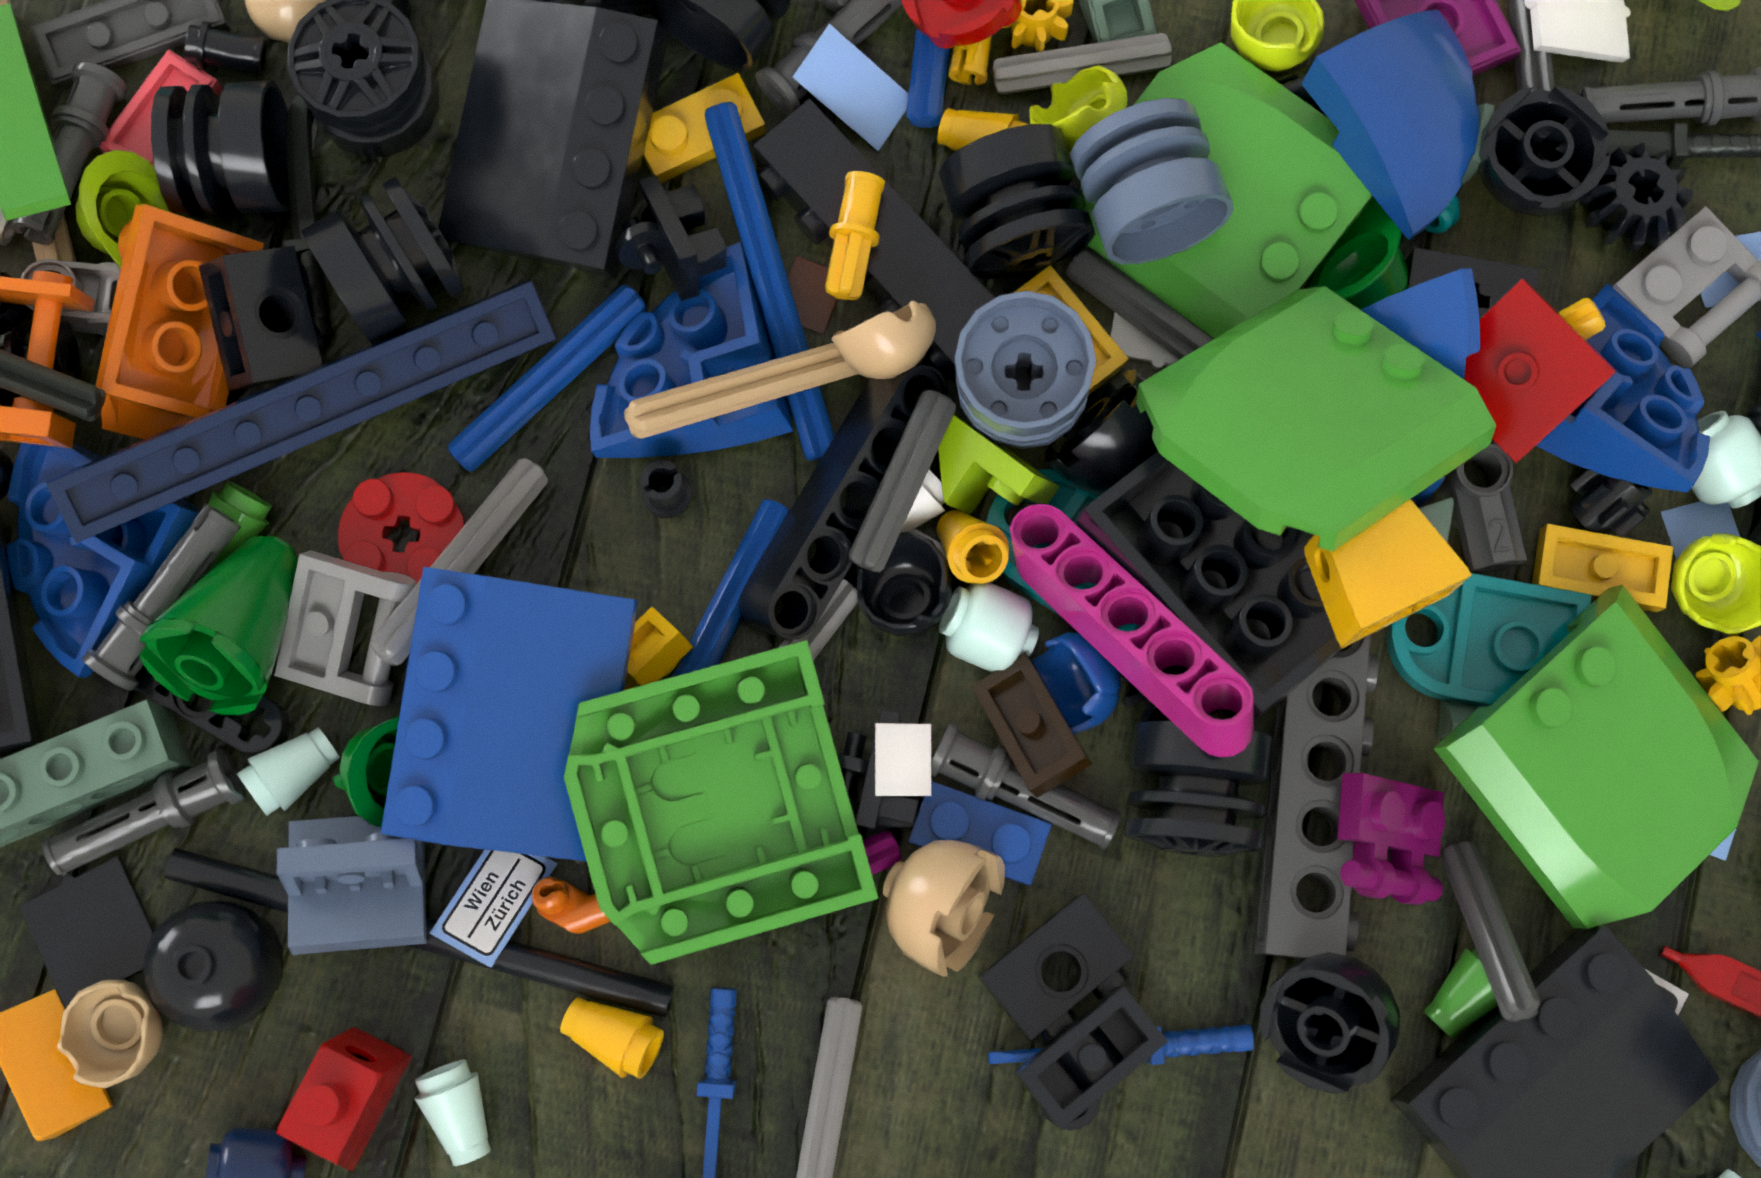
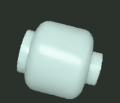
(1732, 462)
(988, 626)

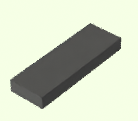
(119, 33)

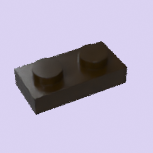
(1031, 726)

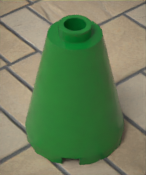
(226, 628)

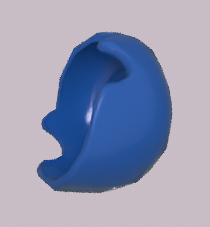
(1079, 680)

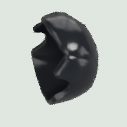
(910, 590)

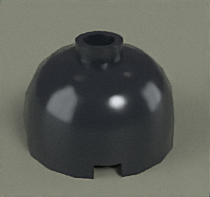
(1543, 151)
(1106, 439)
(213, 966)
(1331, 1022)

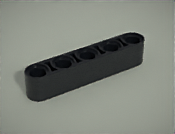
(818, 512)

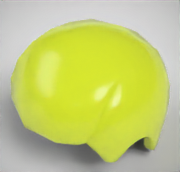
(1276, 32)
(1082, 102)
(1720, 583)

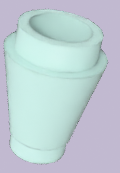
(287, 770)
(455, 1110)

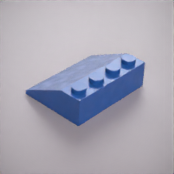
(496, 710)

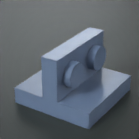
(351, 886)

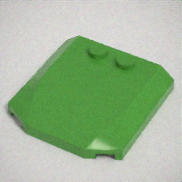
(1285, 186)
(1314, 418)
(1605, 766)
(715, 805)

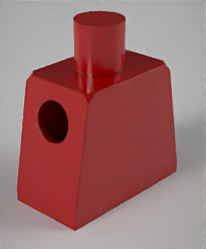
(344, 1096)

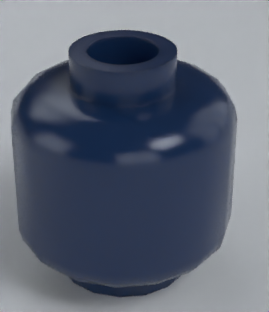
(254, 1155)

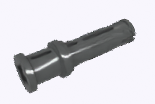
(853, 21)
(1703, 99)
(78, 129)
(186, 564)
(994, 774)
(172, 802)

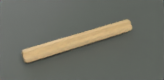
(735, 390)

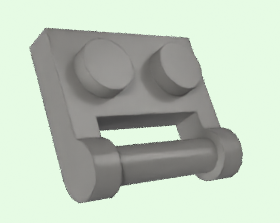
(1684, 269)
(324, 624)

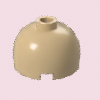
(940, 902)

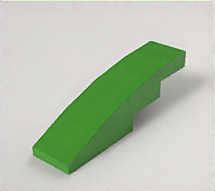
(28, 157)

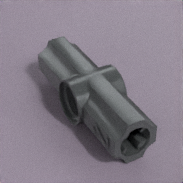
(1486, 515)

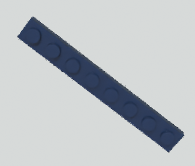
(299, 411)

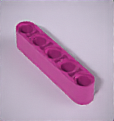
(1139, 653)

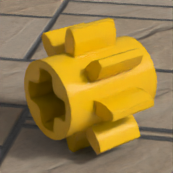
(1043, 25)
(1733, 673)

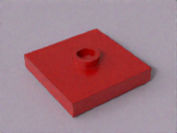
(1531, 369)

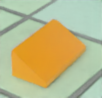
(41, 1073)

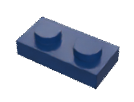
(964, 818)

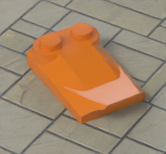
(160, 340)

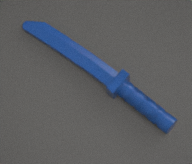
(1187, 1042)
(717, 1069)

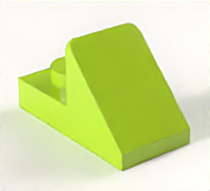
(975, 464)

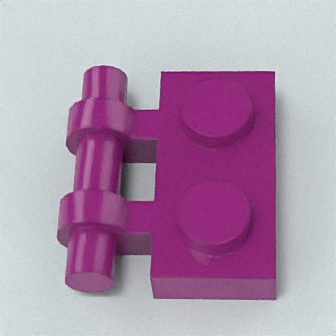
(1394, 817)

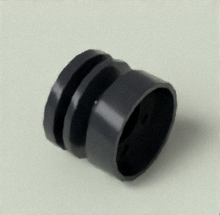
(720, 30)
(364, 76)
(221, 149)
(1016, 201)
(383, 260)
(1196, 793)

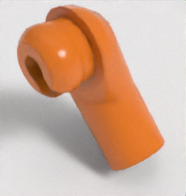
(567, 905)

